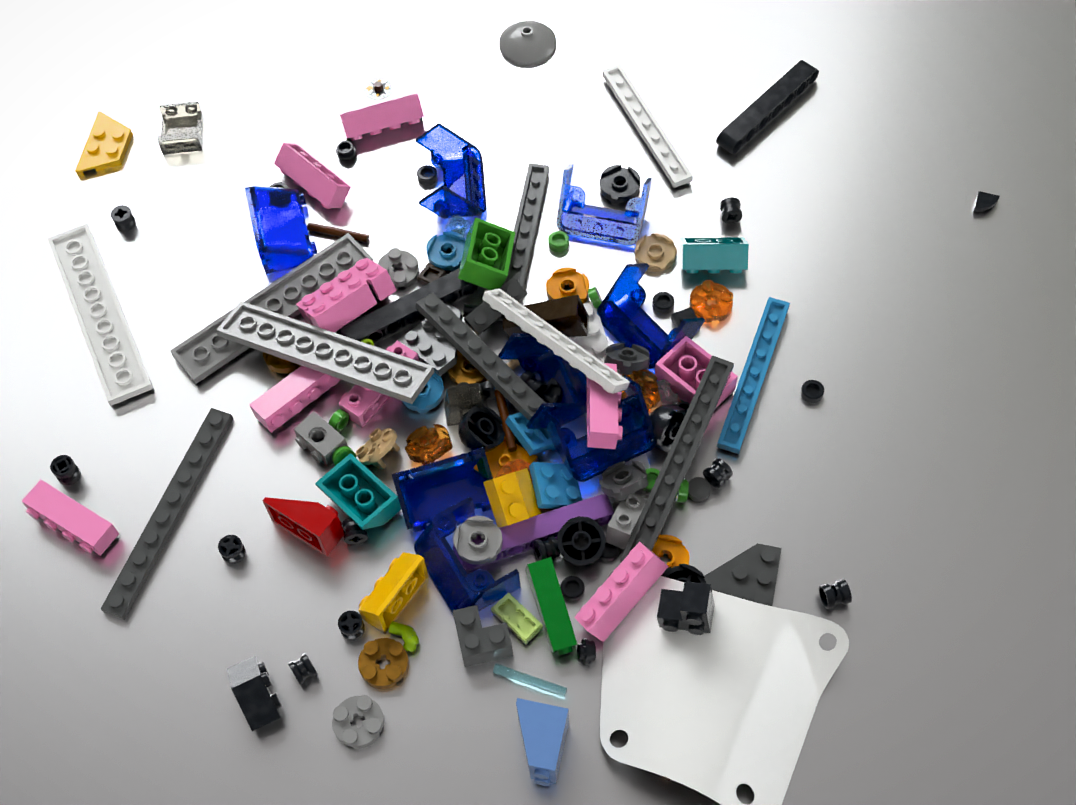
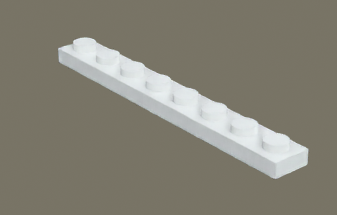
(647, 126)
(556, 341)

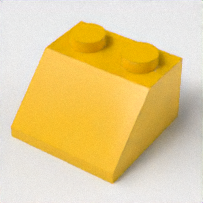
(512, 498)

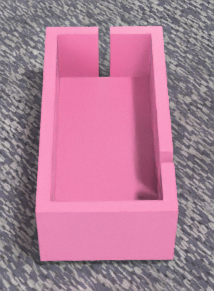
(346, 296)

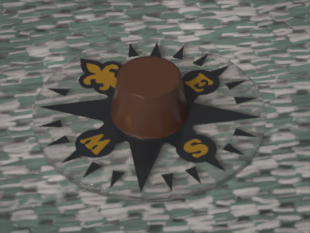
(378, 88)

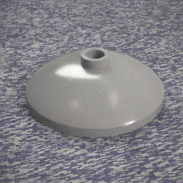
(527, 42)

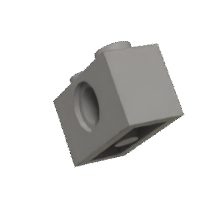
(317, 428)
(624, 520)

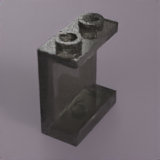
(181, 128)

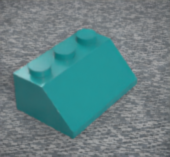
(714, 254)
(359, 493)

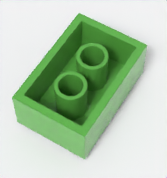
(486, 255)

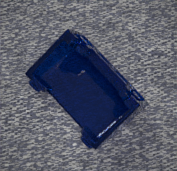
(279, 227)
(440, 485)

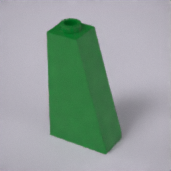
(551, 606)

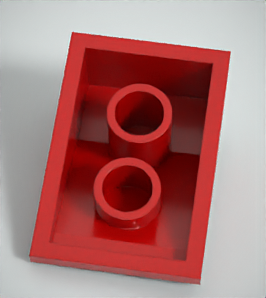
(308, 521)

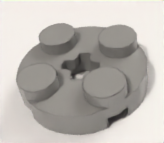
(402, 259)
(470, 530)
(371, 727)

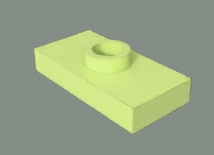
(517, 617)

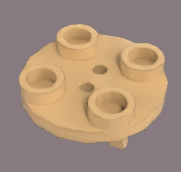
(377, 446)

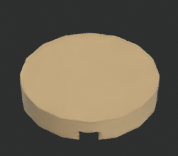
(656, 251)

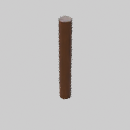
(337, 231)
(503, 411)

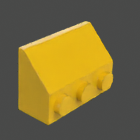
(393, 591)

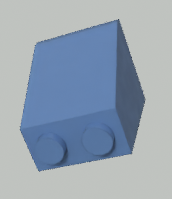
(544, 737)

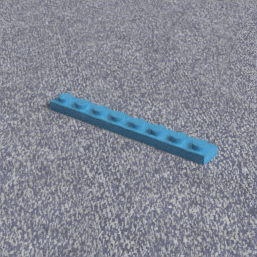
(753, 375)

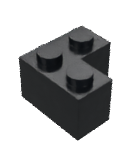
(687, 609)
(250, 686)

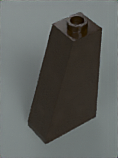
(564, 314)

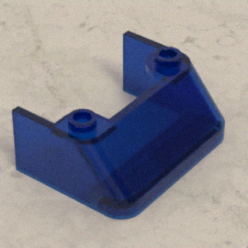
(462, 174)
(598, 222)
(631, 325)
(542, 361)
(590, 462)
(446, 571)

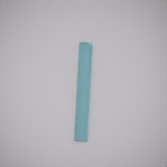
(530, 680)

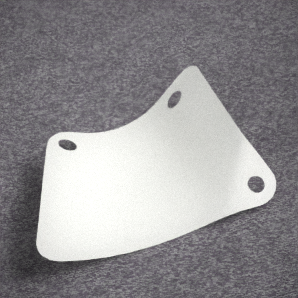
(716, 702)

